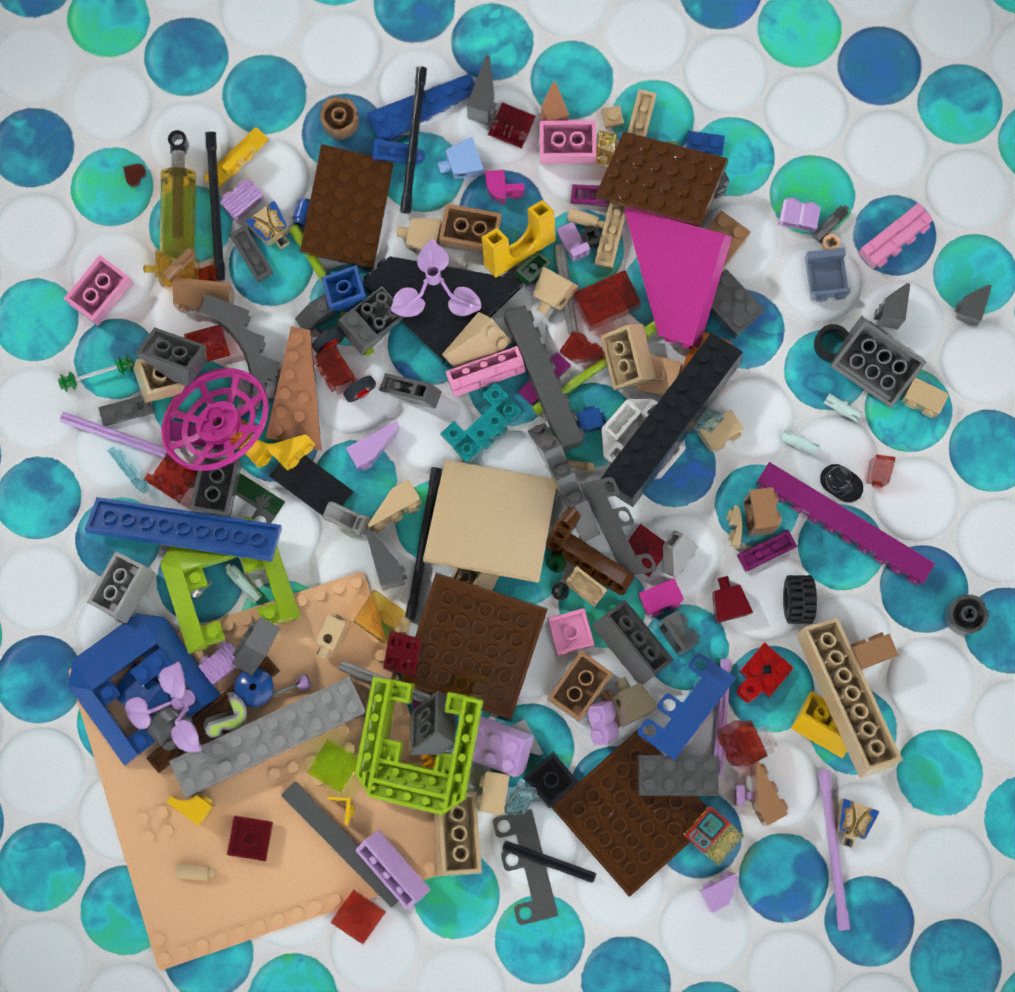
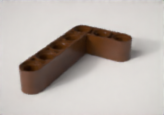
(586, 557)

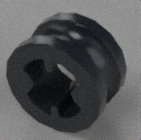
(557, 586)

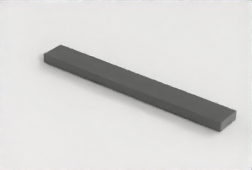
(336, 838)

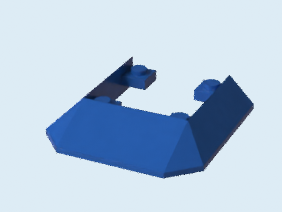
(98, 664)

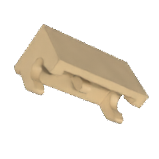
(585, 586)

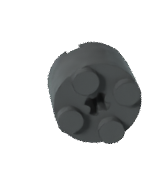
(976, 610)
(162, 724)

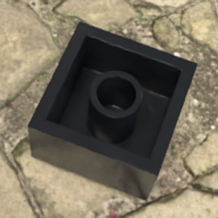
(551, 780)

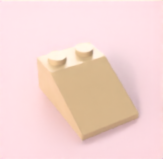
(477, 340)

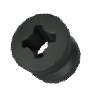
(591, 240)

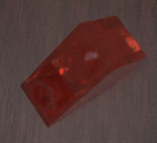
(580, 350)

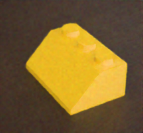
(817, 724)

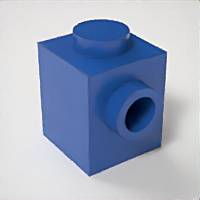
(591, 419)

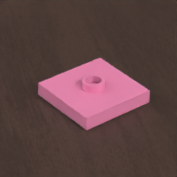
(570, 632)

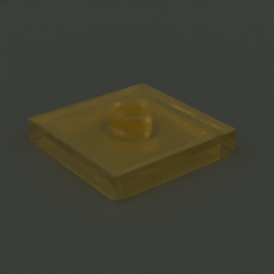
(379, 616)

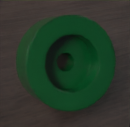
(556, 562)

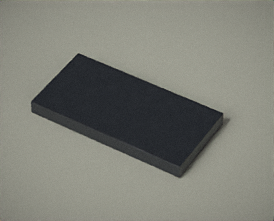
(312, 484)

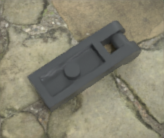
(124, 411)

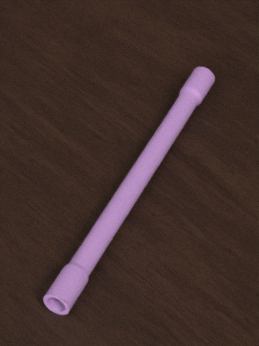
(841, 913)

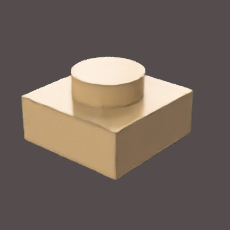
(612, 116)

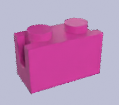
(661, 597)

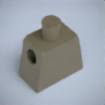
(632, 702)

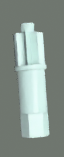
(243, 583)

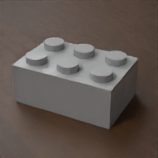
(121, 587)

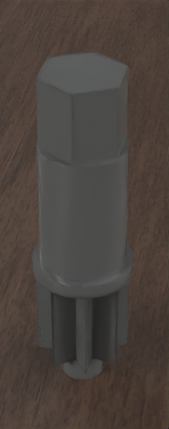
(834, 220)

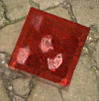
(741, 743)

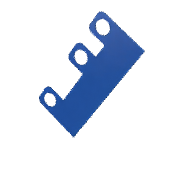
(692, 712)

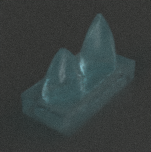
(520, 799)

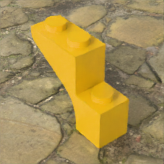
(286, 452)

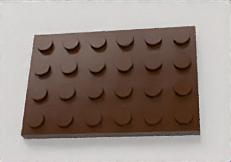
(662, 179)
(346, 207)

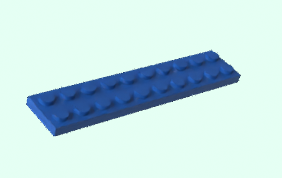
(184, 529)

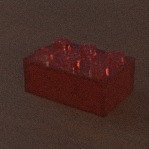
(607, 300)

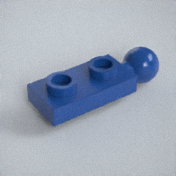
(393, 152)

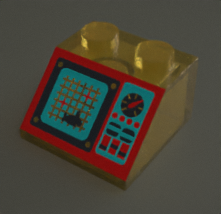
(713, 835)

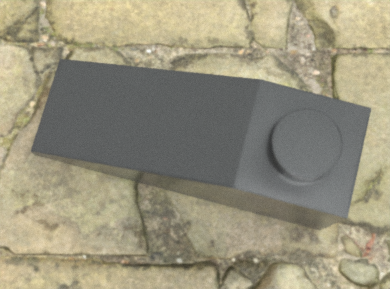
(411, 390)

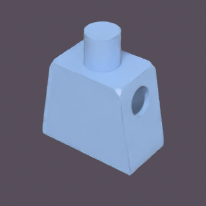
(462, 160)

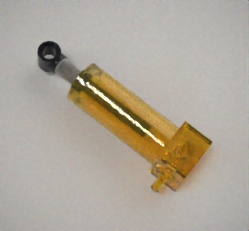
(176, 213)

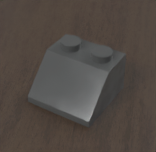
(893, 309)

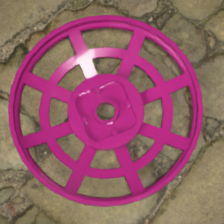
(211, 415)

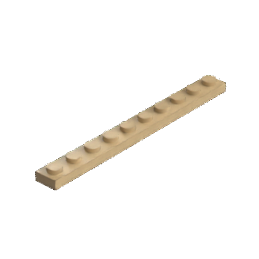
(616, 215)

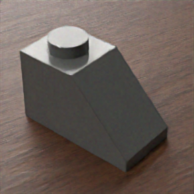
(973, 306)
(315, 313)

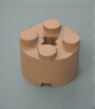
(347, 112)

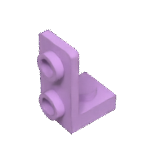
(573, 242)

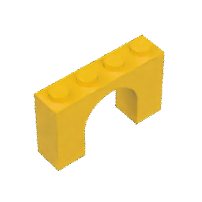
(540, 233)

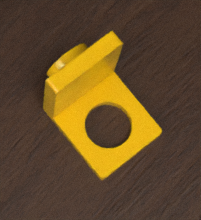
(350, 809)

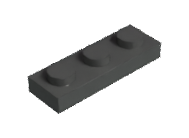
(251, 254)

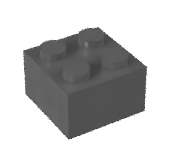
(255, 645)

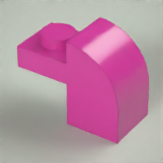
(499, 190)

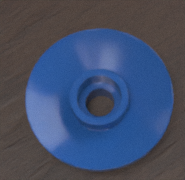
(261, 694)

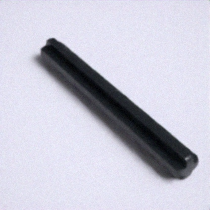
(549, 861)

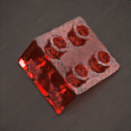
(172, 478)

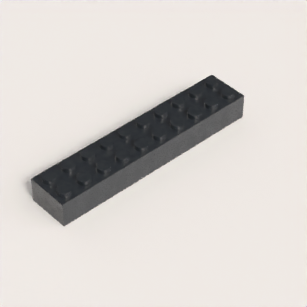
(672, 418)

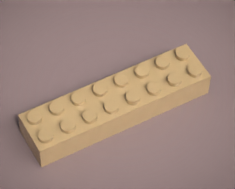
(849, 698)

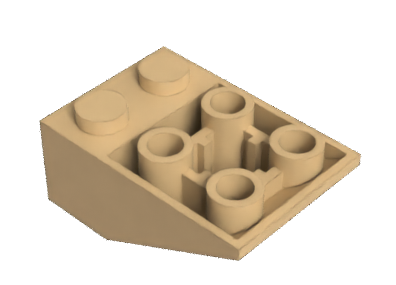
(397, 503)

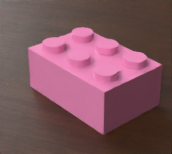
(567, 142)
(98, 290)

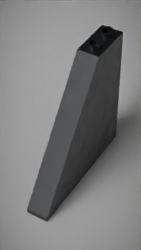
(436, 325)

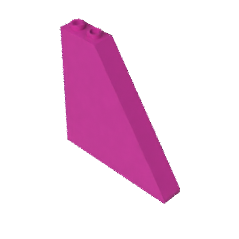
(679, 273)

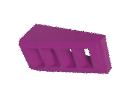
(590, 201)

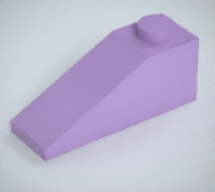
(369, 448)

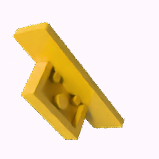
(239, 155)

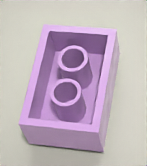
(502, 747)

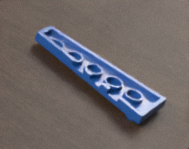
(395, 118)

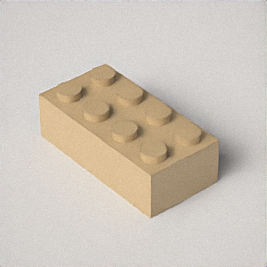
(458, 839)

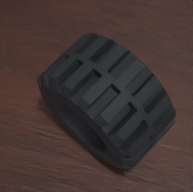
(799, 599)

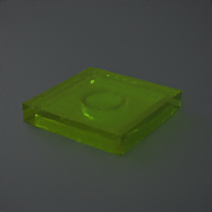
(333, 766)

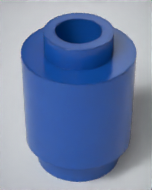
(300, 212)

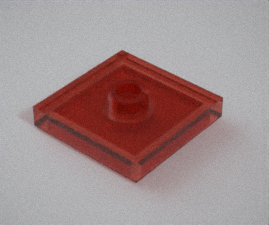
(358, 916)

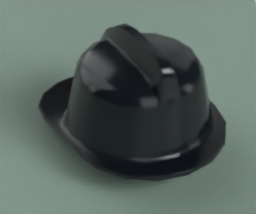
(841, 483)

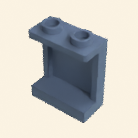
(827, 274)

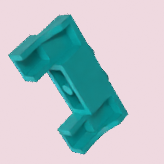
(486, 428)

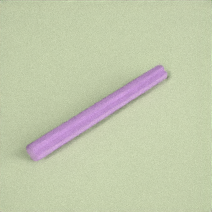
(113, 434)
(721, 718)

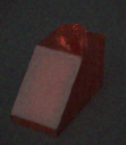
(880, 470)

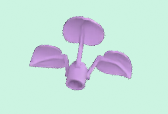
(432, 261)
(172, 682)

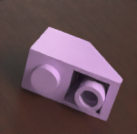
(719, 894)

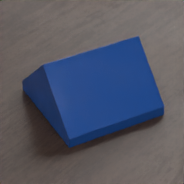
(344, 289)

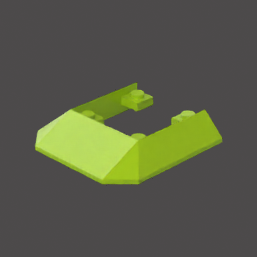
(185, 574)
(407, 783)

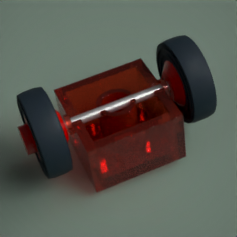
(337, 372)

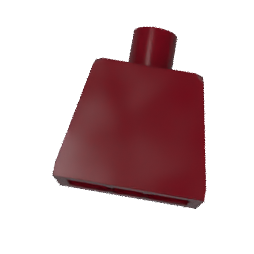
(729, 601)

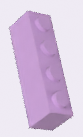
(392, 869)

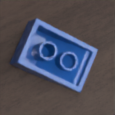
(151, 692)

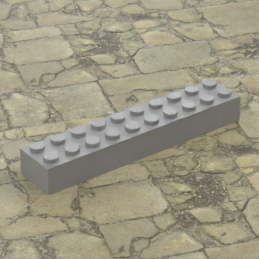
(268, 737)

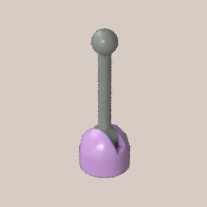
(302, 683)

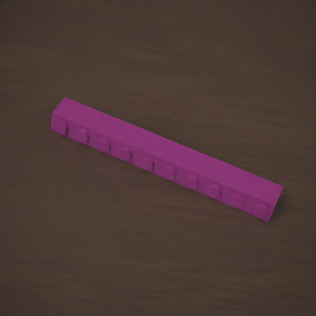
(846, 524)

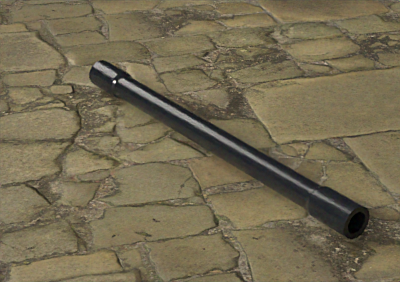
(420, 82)
(211, 147)
(413, 602)

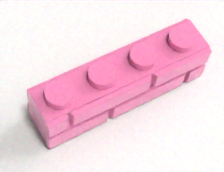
(895, 236)
(485, 371)

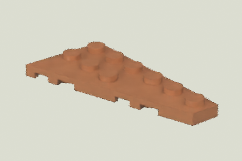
(296, 400)

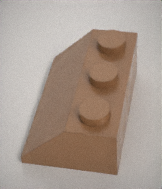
(190, 293)

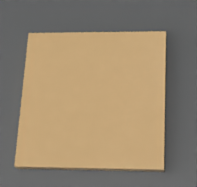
(490, 521)

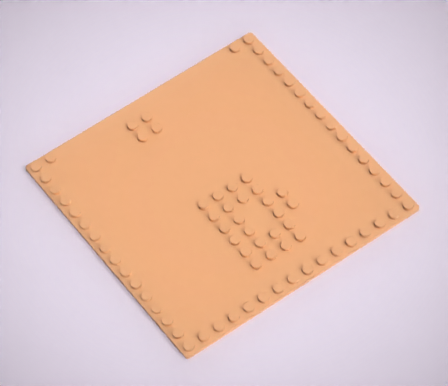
(301, 869)

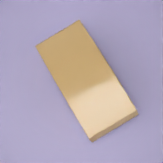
(735, 521)

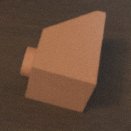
(553, 106)

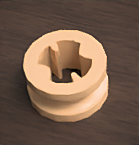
(830, 237)

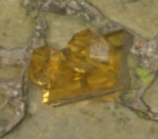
(605, 147)

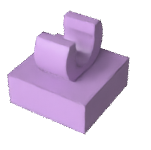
(740, 795)

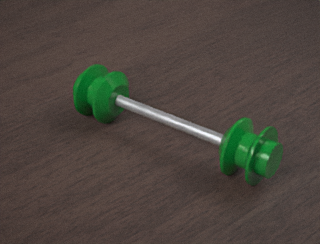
(71, 380)

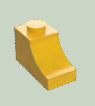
(195, 809)

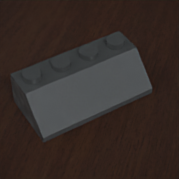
(632, 642)

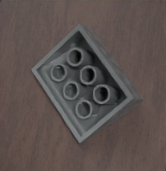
(877, 361)

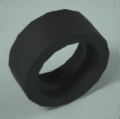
(818, 340)

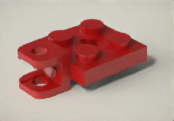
(759, 682)

